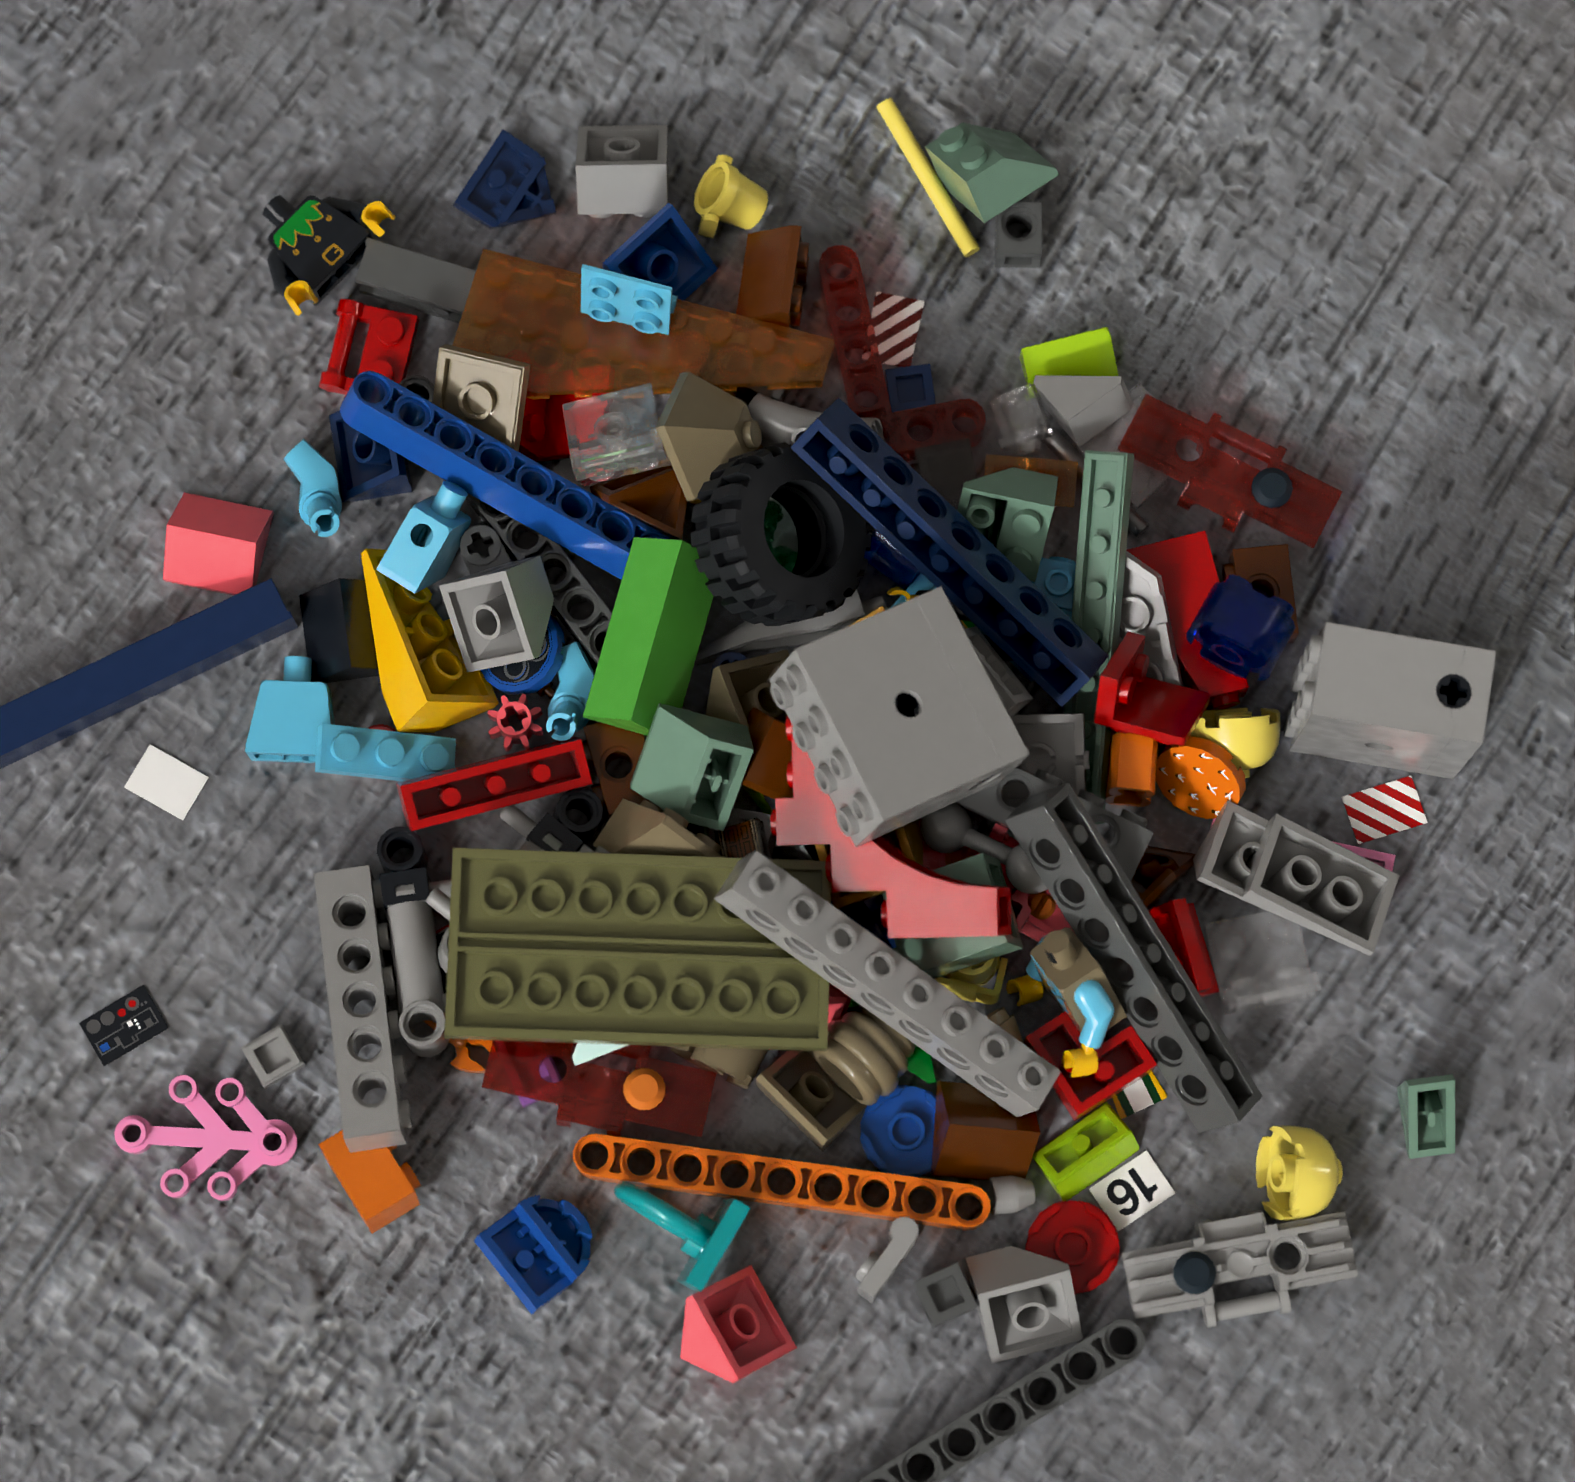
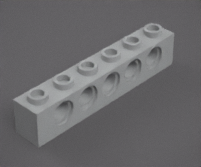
(363, 1124)

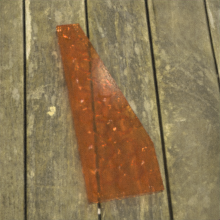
(536, 318)

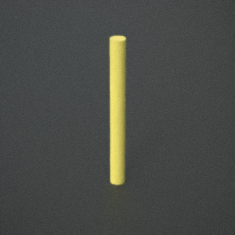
(928, 177)

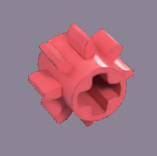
(523, 713)

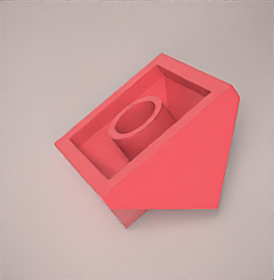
(733, 1328)

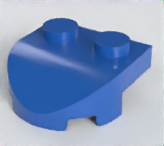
(538, 1249)

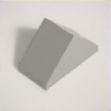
(1084, 403)

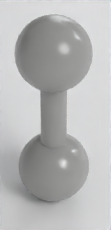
(952, 829)

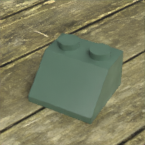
(987, 168)

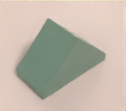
(1428, 1115)

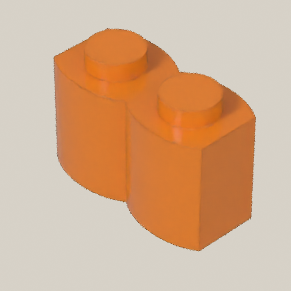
(1131, 770)

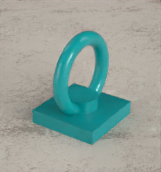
(703, 1238)

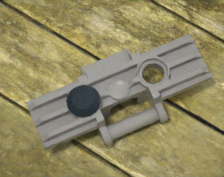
(1232, 1250)

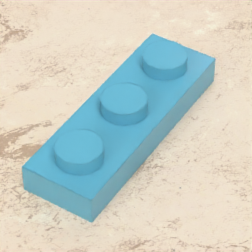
(381, 753)

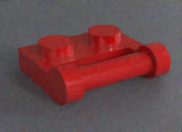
(385, 349)

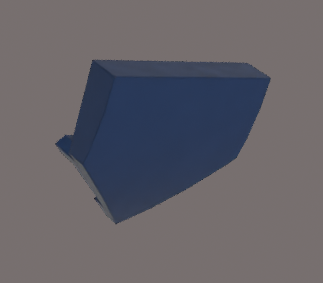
(507, 186)

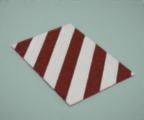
(895, 327)

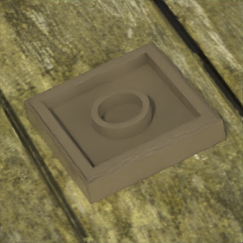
(483, 391)

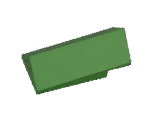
(650, 635)

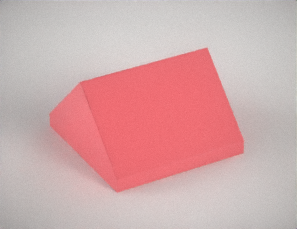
(215, 544)

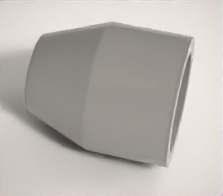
(1009, 1194)

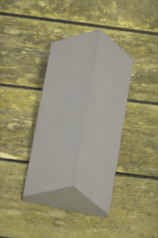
(1296, 876)

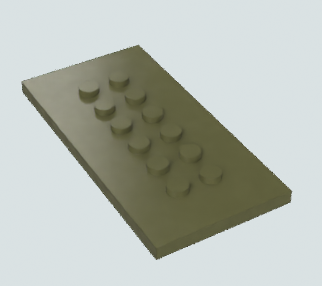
(621, 954)

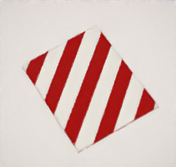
(1384, 809)

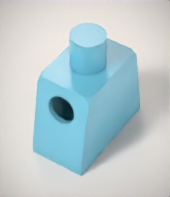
(427, 540)
(289, 715)

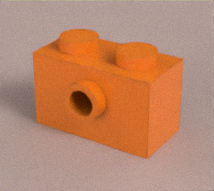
(372, 1181)

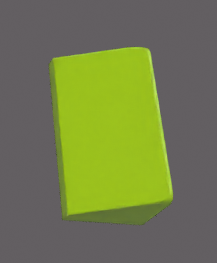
(1074, 355)
(1086, 1151)

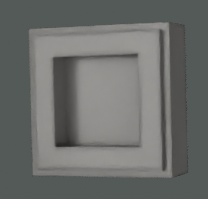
(273, 1056)

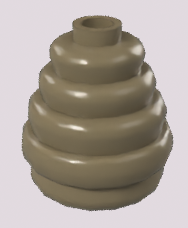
(865, 1056)

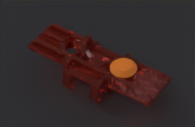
(604, 1097)

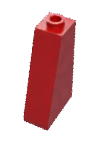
(1187, 578)

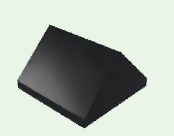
(339, 631)

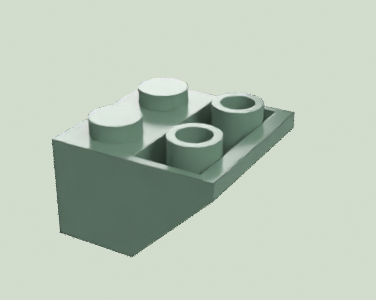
(1012, 513)
(693, 765)

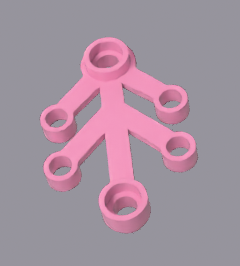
(214, 1139)

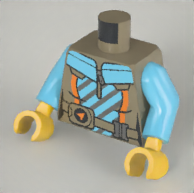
(1077, 987)

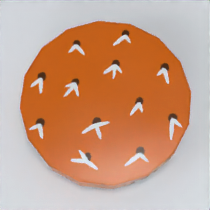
(1199, 777)

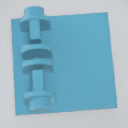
(626, 300)

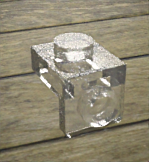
(1021, 420)

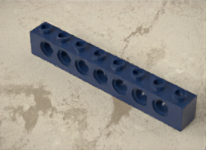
(950, 552)

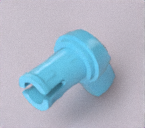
(319, 490)
(571, 695)

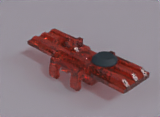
(1222, 483)

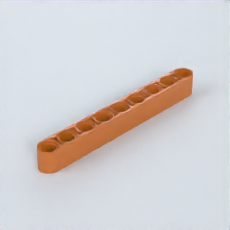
(761, 1168)

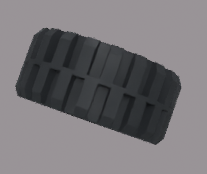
(735, 546)

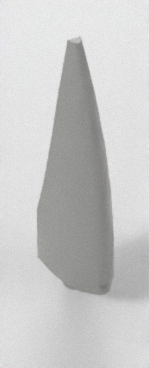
(757, 637)

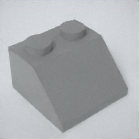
(622, 170)

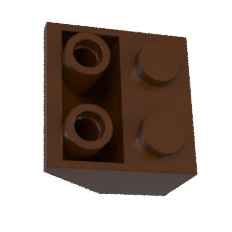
(770, 275)

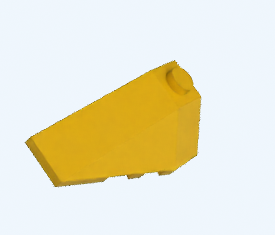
(419, 657)

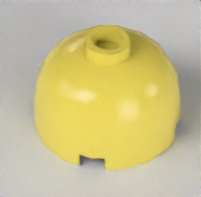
(1246, 737)
(1297, 1171)

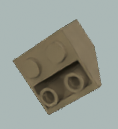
(652, 832)

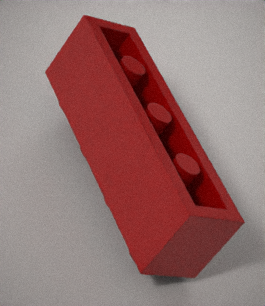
(494, 783)

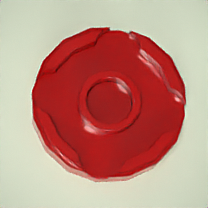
(1079, 1237)

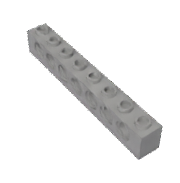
(887, 984)

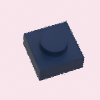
(910, 387)

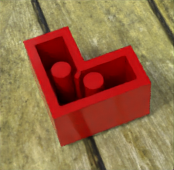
(1120, 1064)

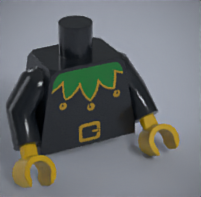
(318, 244)

